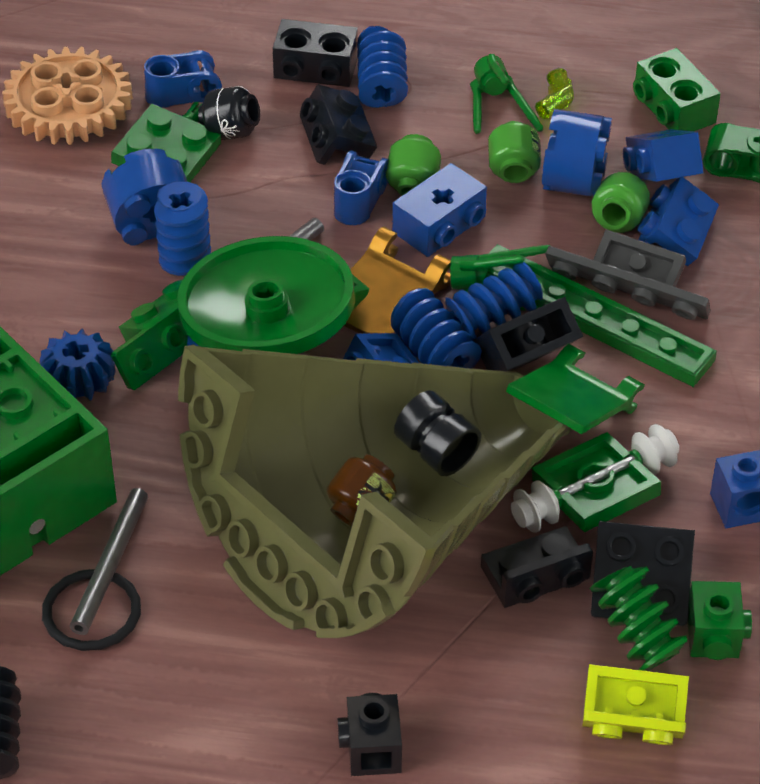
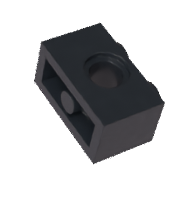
(529, 337)

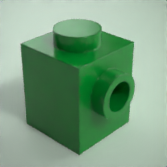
(717, 620)

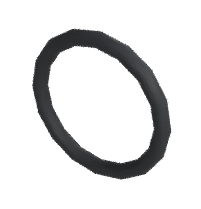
(91, 644)

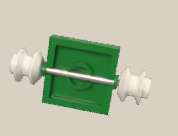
(596, 480)

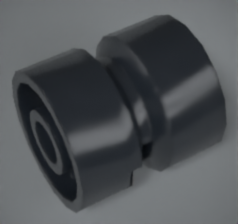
(437, 433)

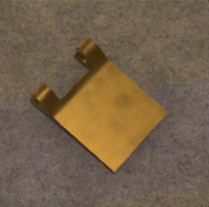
(389, 282)

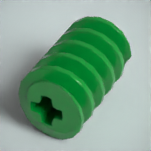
(640, 617)

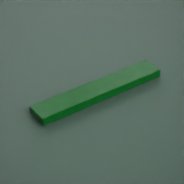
(623, 327)

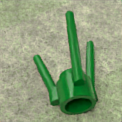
(494, 80)
(474, 268)

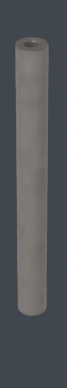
(108, 562)

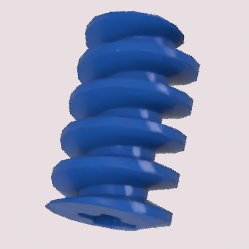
(381, 67)
(182, 226)
(495, 299)
(432, 331)

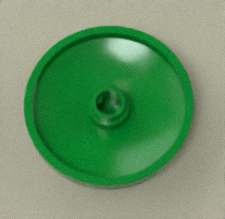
(267, 296)

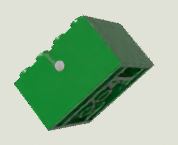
(51, 458)

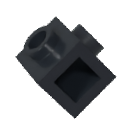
(372, 734)

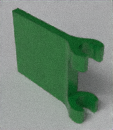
(573, 394)

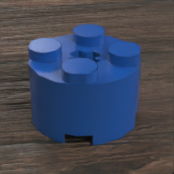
(576, 152)
(134, 189)

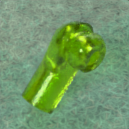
(560, 93)

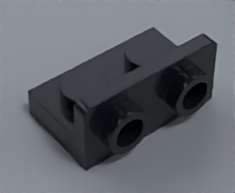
(537, 566)

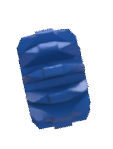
(80, 363)

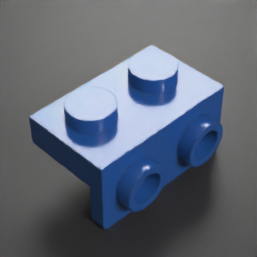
(679, 219)

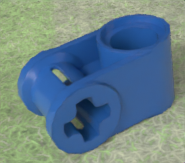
(177, 78)
(358, 188)

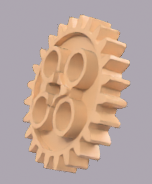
(67, 95)

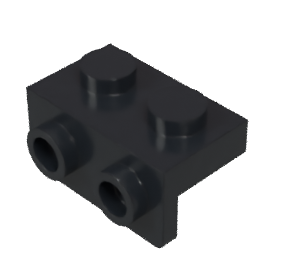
(336, 121)

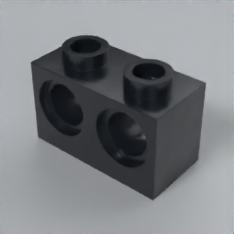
(315, 52)

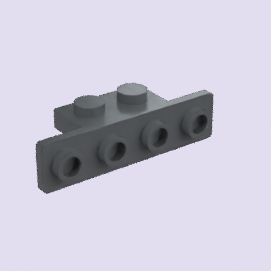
(636, 269)

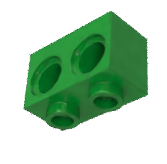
(676, 91)

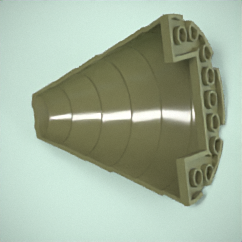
(280, 429)

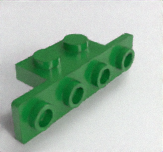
(152, 339)

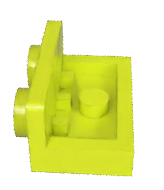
(635, 703)

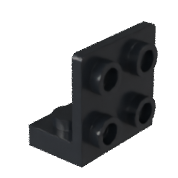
(662, 549)

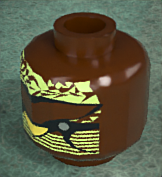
(357, 478)

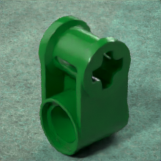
(733, 152)

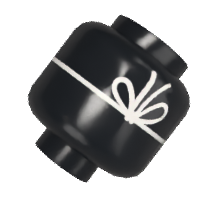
(230, 112)

